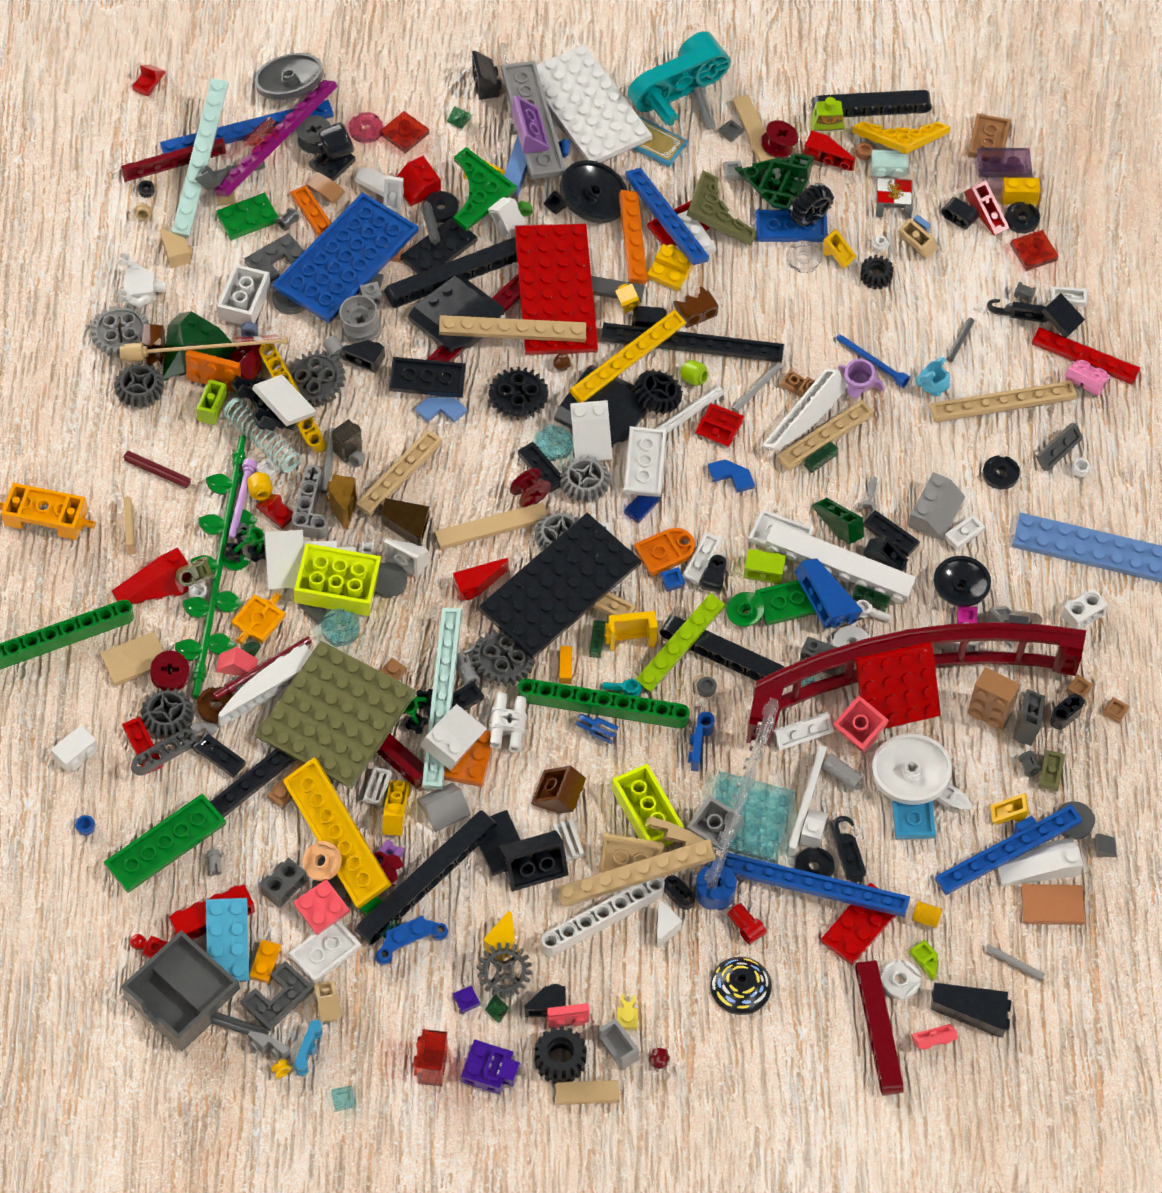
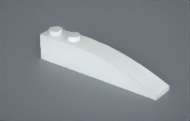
(809, 409)
(265, 684)

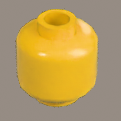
(259, 486)

